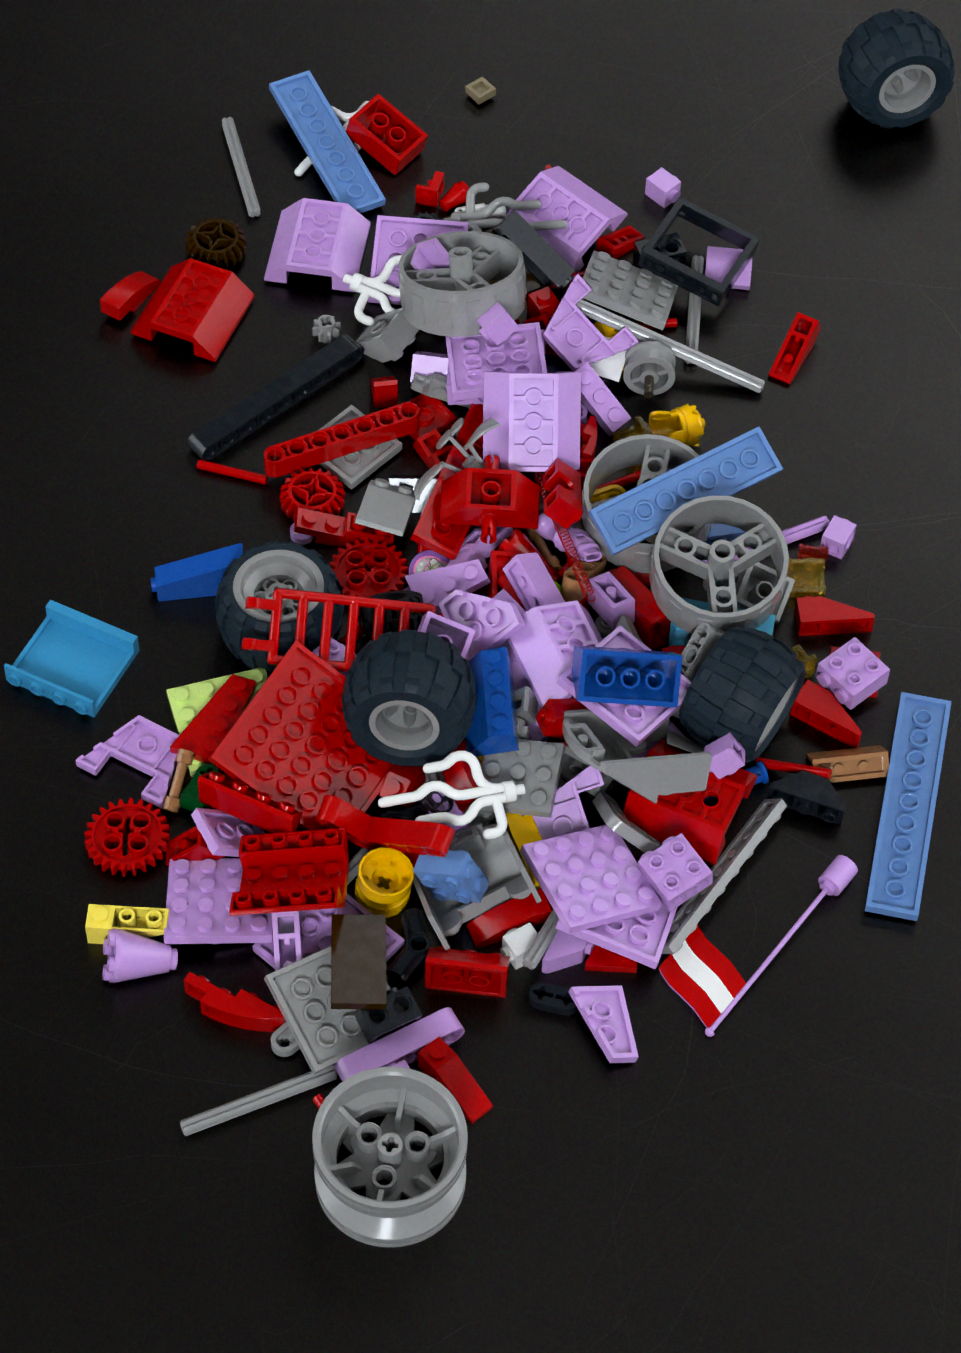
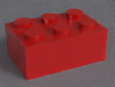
(386, 134)

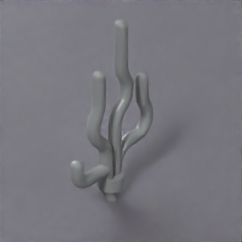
(477, 218)

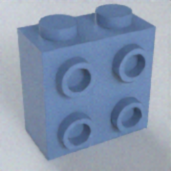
(452, 877)

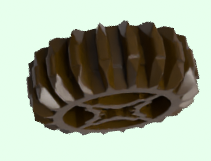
(216, 242)

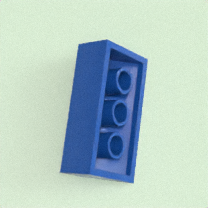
(626, 676)
(495, 713)

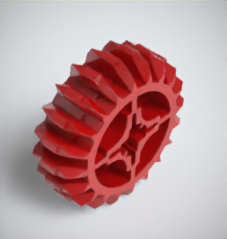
(312, 491)

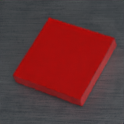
(432, 415)

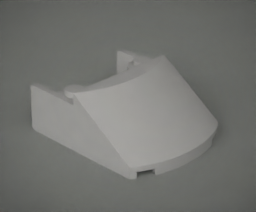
(612, 755)
(501, 866)

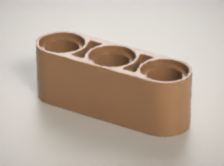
(570, 587)

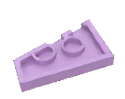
(440, 582)
(608, 1019)

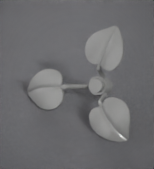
(471, 461)

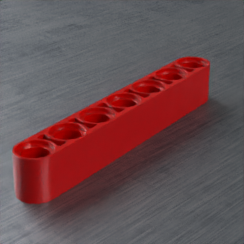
(341, 439)

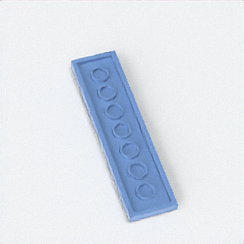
(326, 142)
(718, 472)

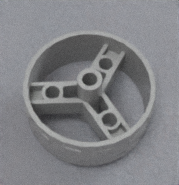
(455, 297)
(656, 456)
(718, 574)

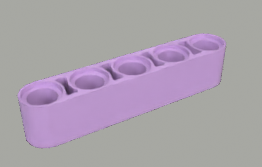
(402, 1044)

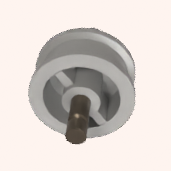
(649, 368)

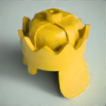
(681, 423)

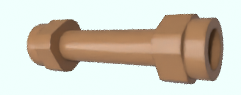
(543, 549)
(184, 758)

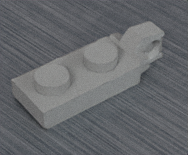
(432, 386)

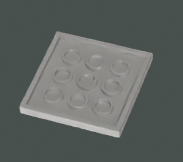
(629, 289)
(305, 1002)

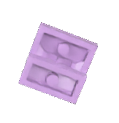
(719, 263)

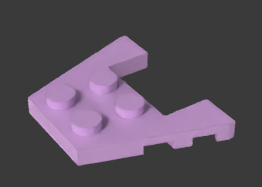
(576, 337)
(142, 747)
(567, 809)

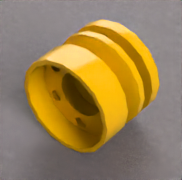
(384, 881)

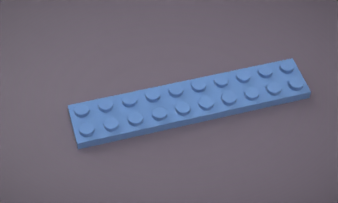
(908, 807)

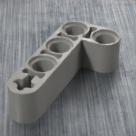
(697, 649)

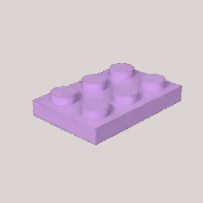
(222, 831)

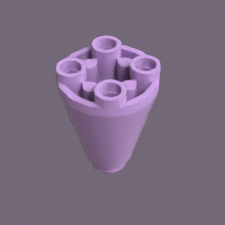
(135, 956)

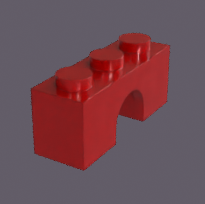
(565, 495)

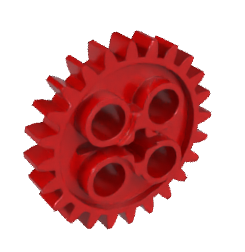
(375, 571)
(102, 836)

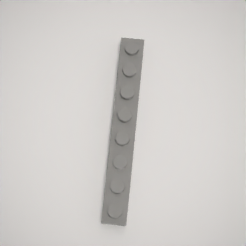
(723, 871)

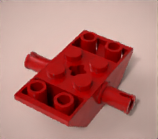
(490, 499)

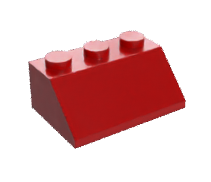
(467, 971)

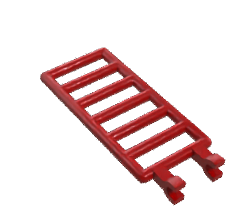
(329, 600)

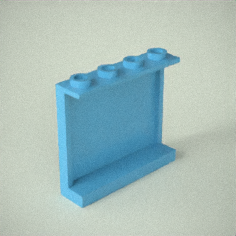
(73, 659)

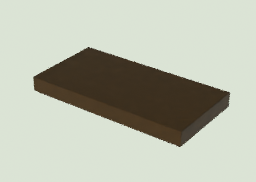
(358, 961)

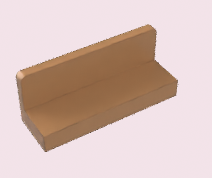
(852, 763)

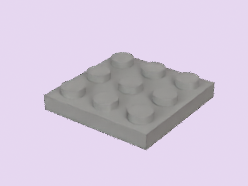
(359, 465)
(534, 765)

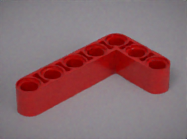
(379, 832)

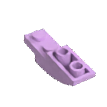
(475, 549)

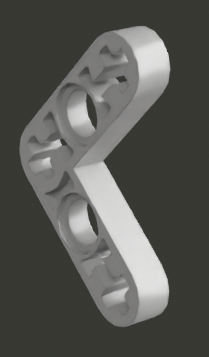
(617, 821)

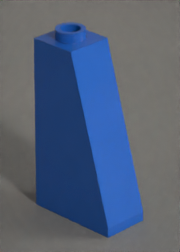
(194, 575)

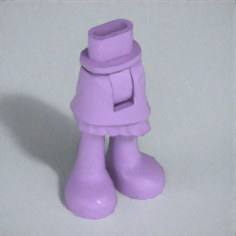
(582, 541)

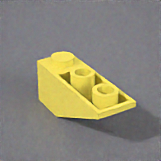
(136, 920)

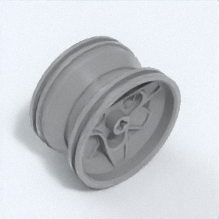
(402, 1098)

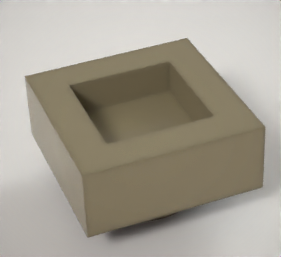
(480, 90)

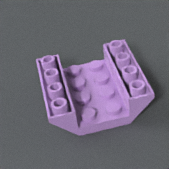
(569, 200)
(318, 240)
(535, 417)
(548, 642)

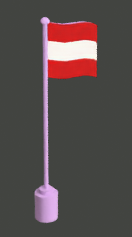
(711, 981)

